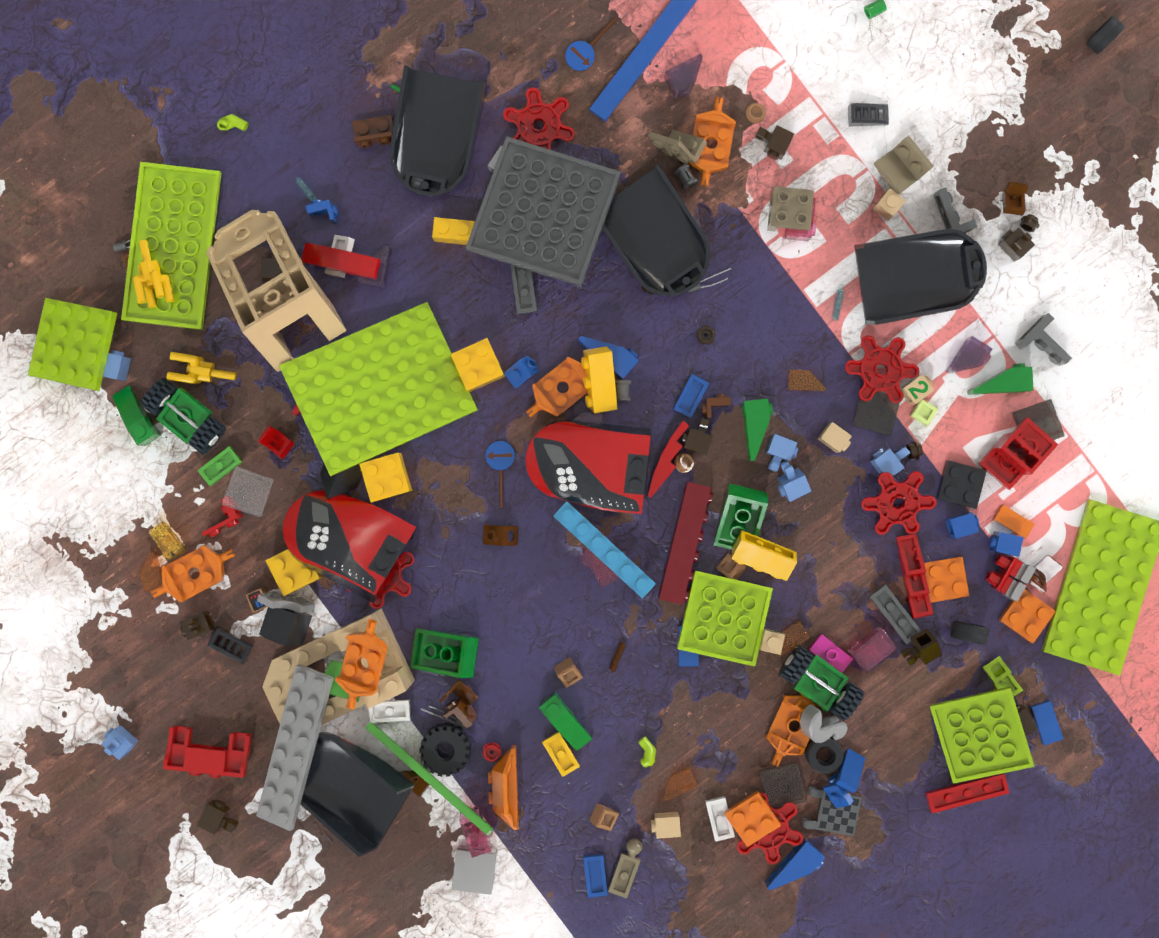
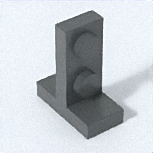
(949, 216)
(1044, 341)

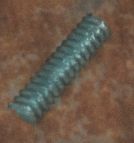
(303, 186)
(838, 302)

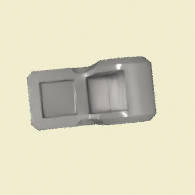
(820, 728)

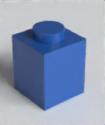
(962, 525)
(1006, 543)

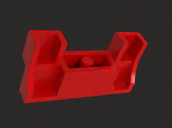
(207, 759)

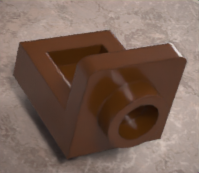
(1014, 198)
(719, 400)
(462, 710)
(420, 784)

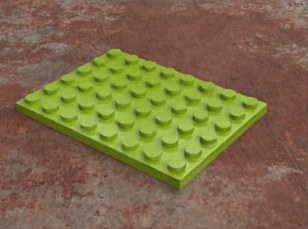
(378, 388)

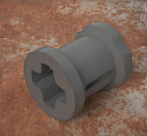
(685, 176)
(622, 390)

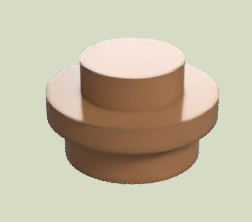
(755, 113)
(683, 462)

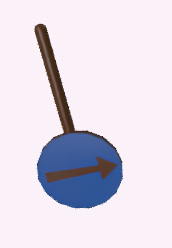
(581, 54)
(500, 457)

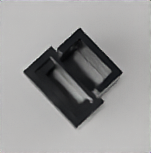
(285, 626)

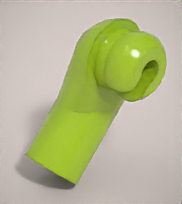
(231, 121)
(649, 754)

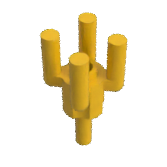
(151, 279)
(197, 370)

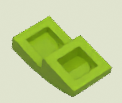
(1001, 676)

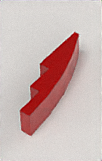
(340, 260)
(664, 466)
(914, 576)

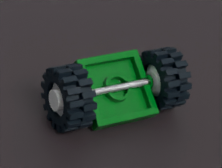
(183, 415)
(821, 683)

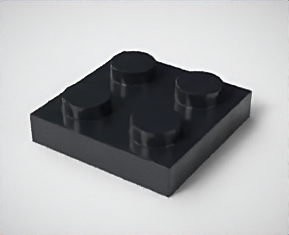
(961, 484)

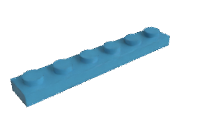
(604, 549)

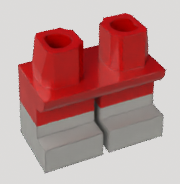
(1014, 568)

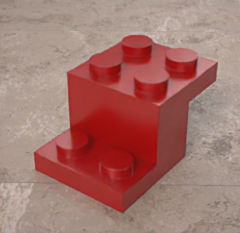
(1018, 453)

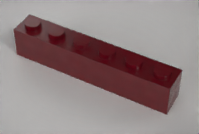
(684, 543)

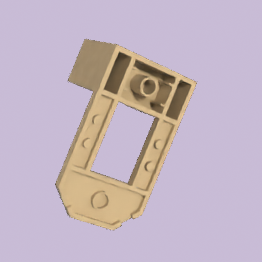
(278, 301)
(394, 679)

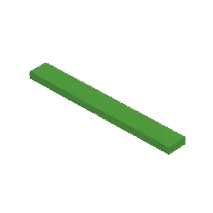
(429, 778)

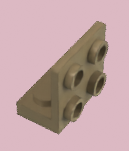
(679, 145)
(903, 165)
(790, 208)

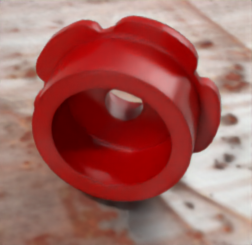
(491, 757)

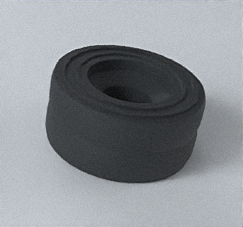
(1105, 35)
(969, 632)

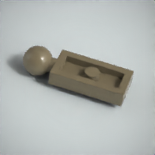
(626, 869)

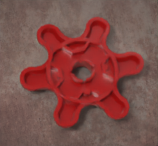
(538, 110)
(895, 369)
(907, 511)
(394, 580)
(772, 841)

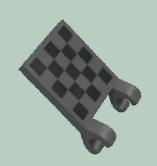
(833, 819)

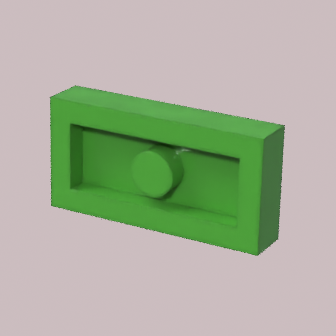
(220, 466)

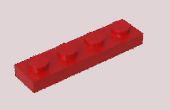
(967, 792)

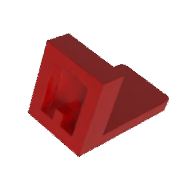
(234, 516)

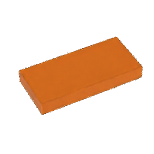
(1013, 521)

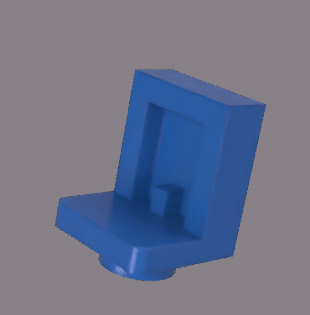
(321, 207)
(521, 371)
(838, 796)

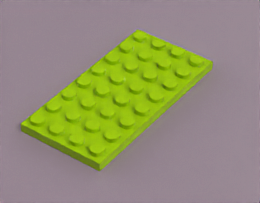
(178, 220)
(1103, 587)

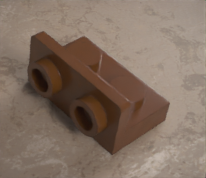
(373, 131)

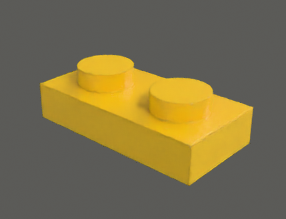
(560, 754)

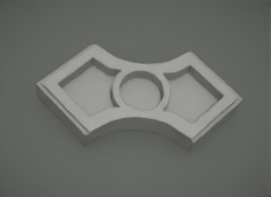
(294, 603)

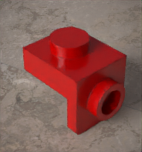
(276, 441)

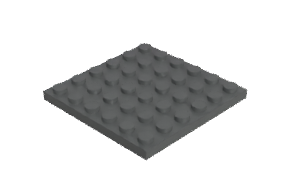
(543, 211)

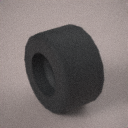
(830, 765)

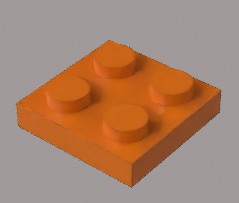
(946, 579)
(1027, 616)
(752, 818)

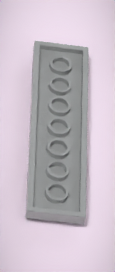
(294, 747)

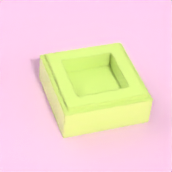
(924, 412)

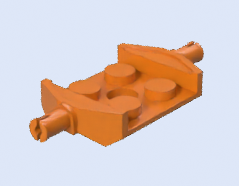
(720, 128)
(546, 391)
(177, 578)
(356, 678)
(780, 736)

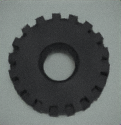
(439, 735)

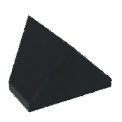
(340, 482)

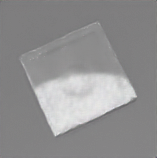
(247, 492)

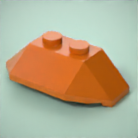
(504, 788)

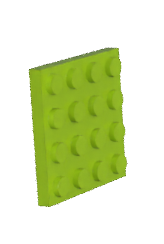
(72, 344)
(724, 618)
(982, 735)

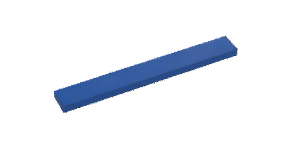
(641, 58)

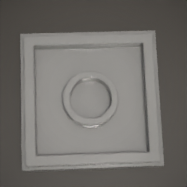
(473, 873)

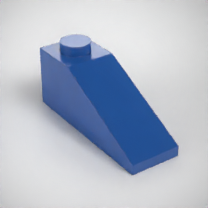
(623, 359)
(797, 864)

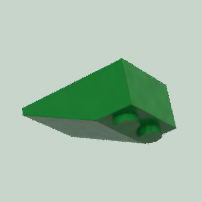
(741, 510)
(444, 653)

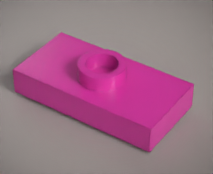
(830, 653)

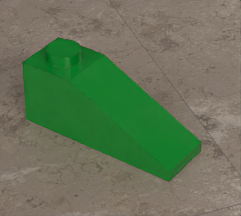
(1008, 381)
(135, 417)
(756, 419)
(564, 721)

